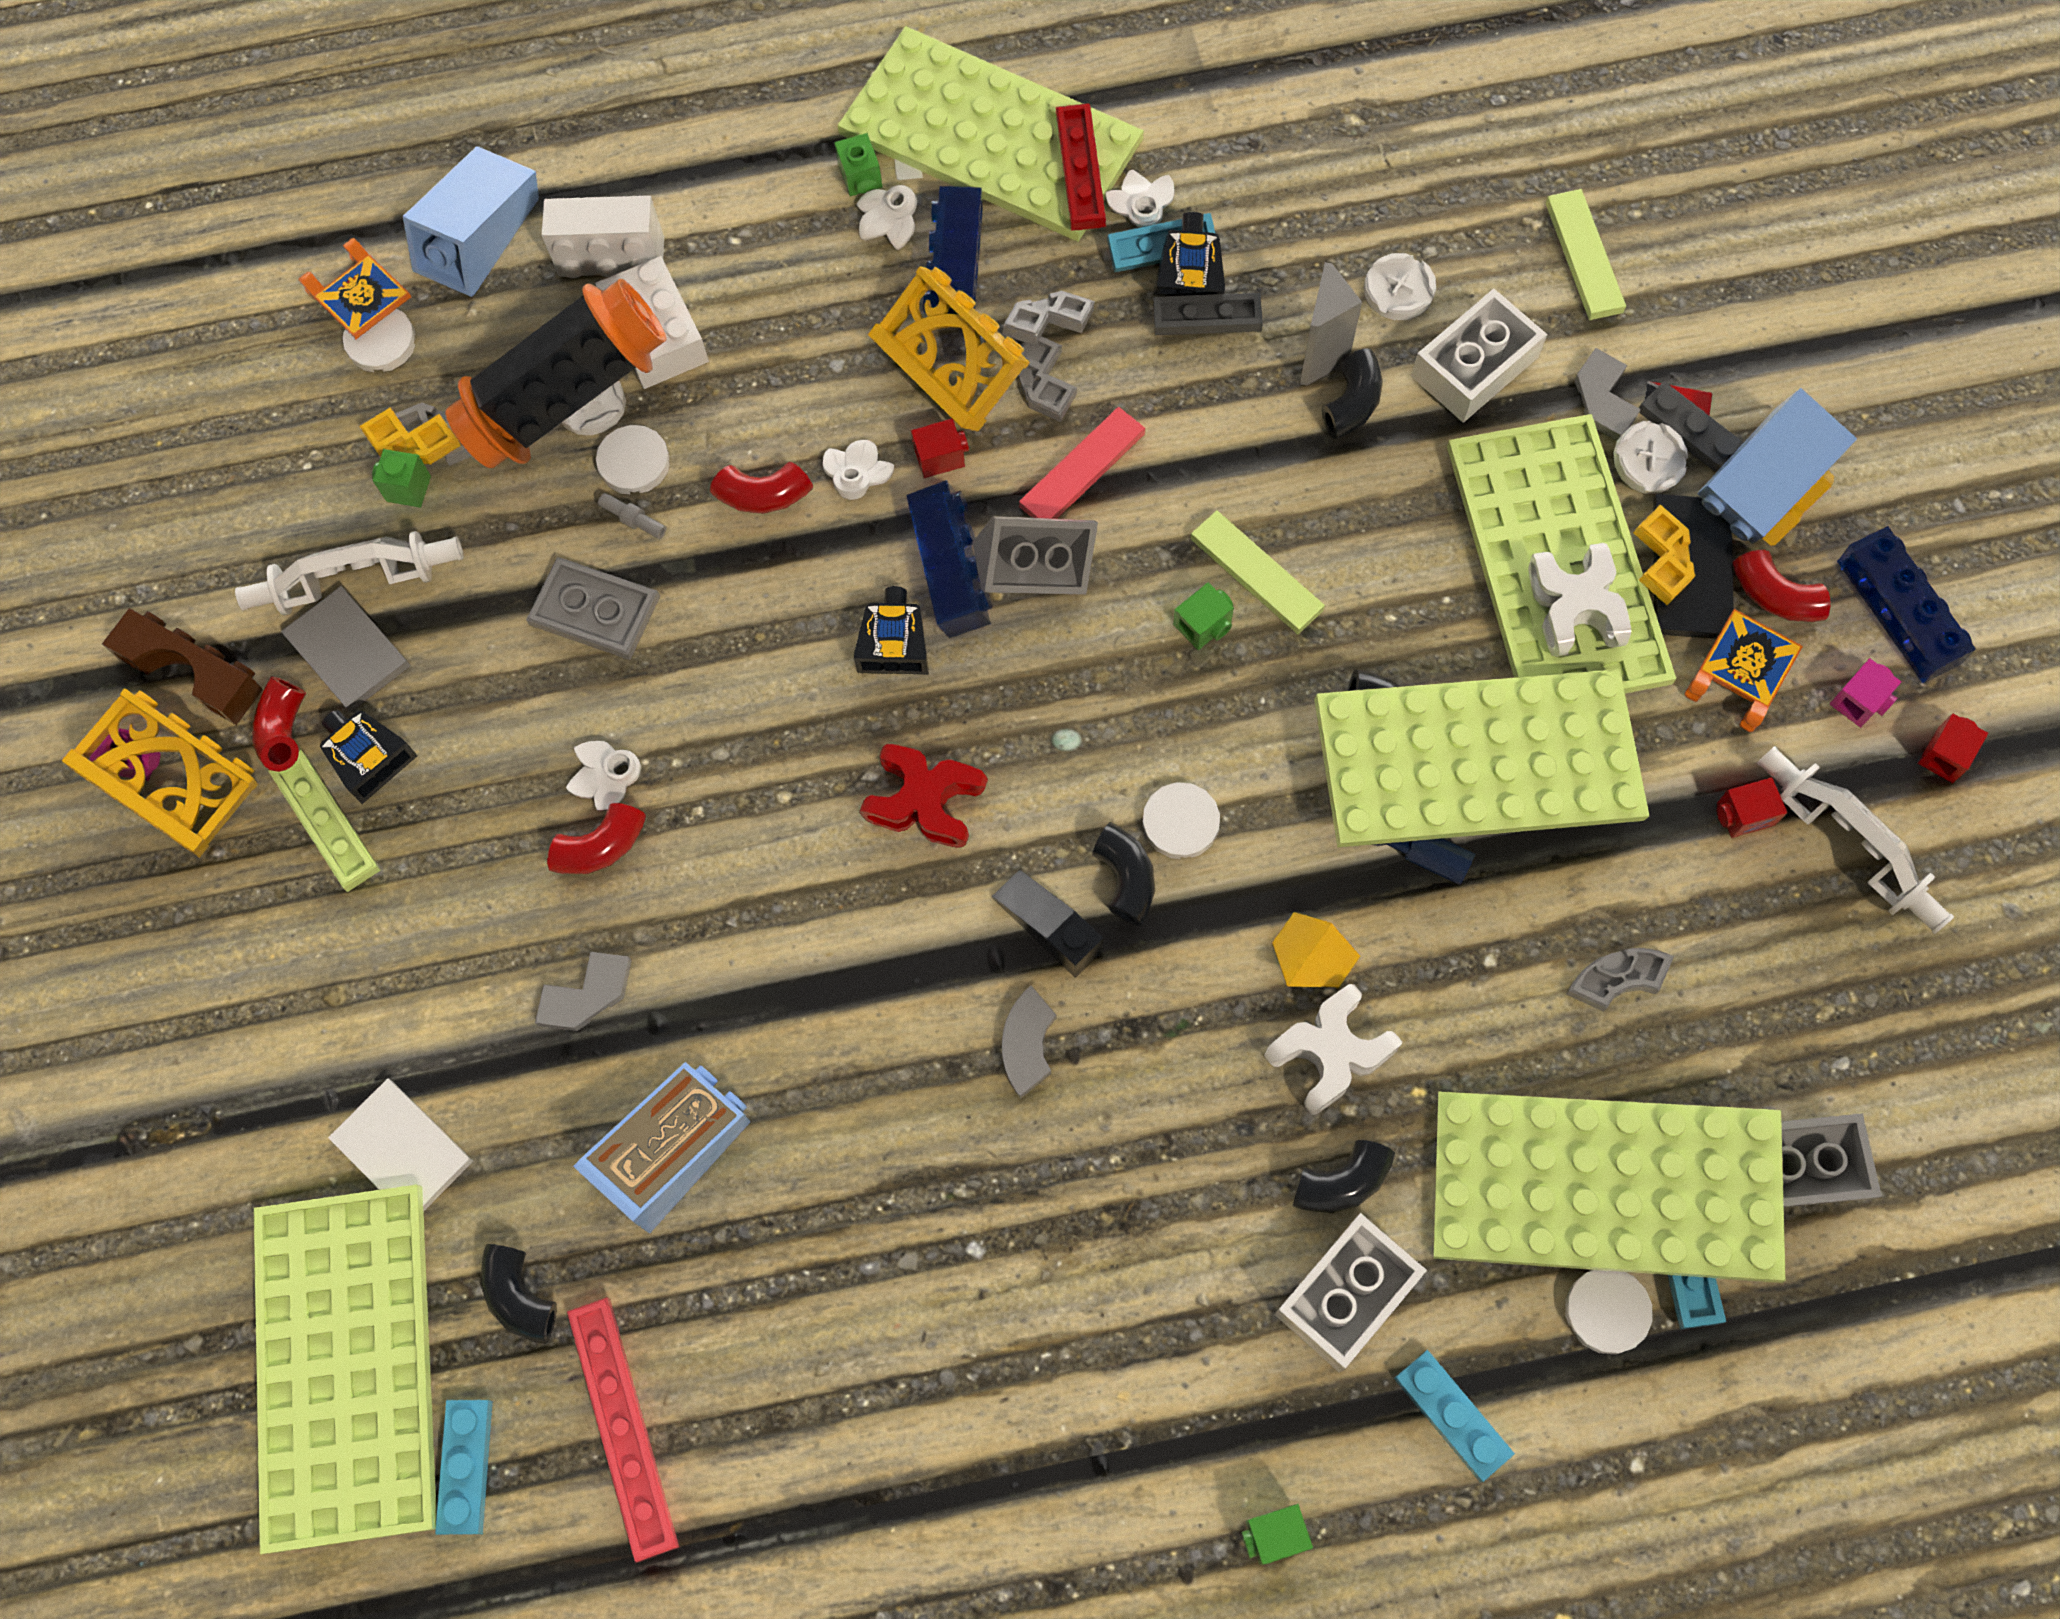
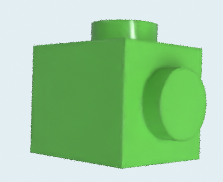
(858, 164)
(401, 478)
(1204, 616)
(1276, 1535)

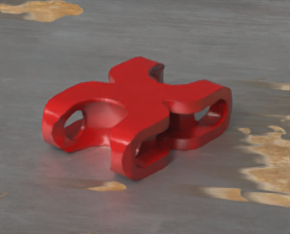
(923, 795)

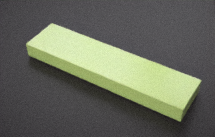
(1585, 254)
(1257, 572)
(326, 823)

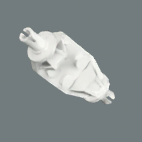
(359, 555)
(1879, 838)

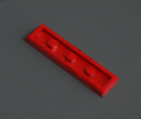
(1080, 167)

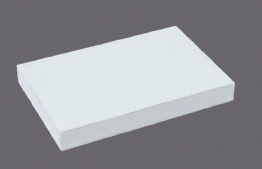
(400, 1144)

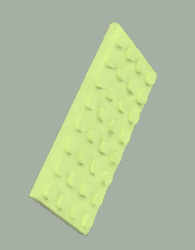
(979, 128)
(1554, 494)
(1479, 757)
(1610, 1186)
(343, 1370)

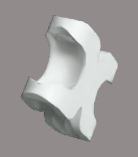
(1579, 599)
(1332, 1049)

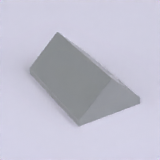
(1331, 326)
(1035, 555)
(1827, 1161)

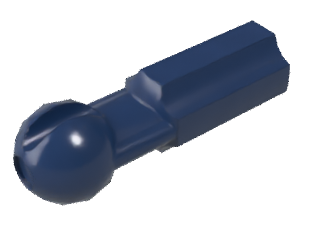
(1437, 856)

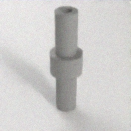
(632, 515)

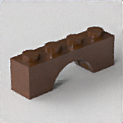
(217, 684)

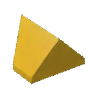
(1313, 953)

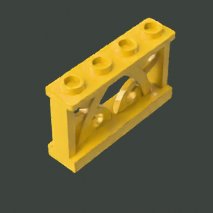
(903, 346)
(180, 821)

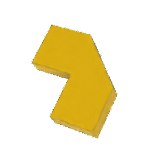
(429, 440)
(1795, 514)
(1670, 541)

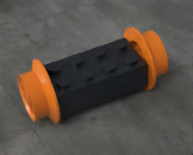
(554, 373)

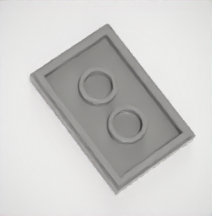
(593, 608)
(345, 649)

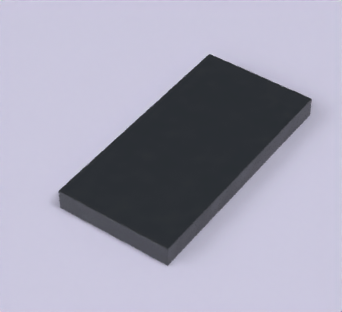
(1708, 599)

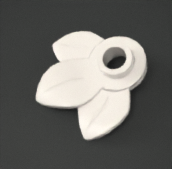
(1141, 196)
(885, 218)
(856, 468)
(599, 775)

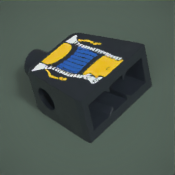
(1190, 261)
(892, 637)
(363, 752)

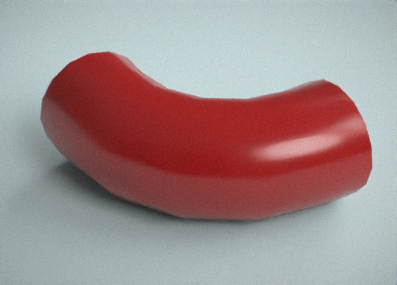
(761, 493)
(1776, 593)
(275, 723)
(600, 847)

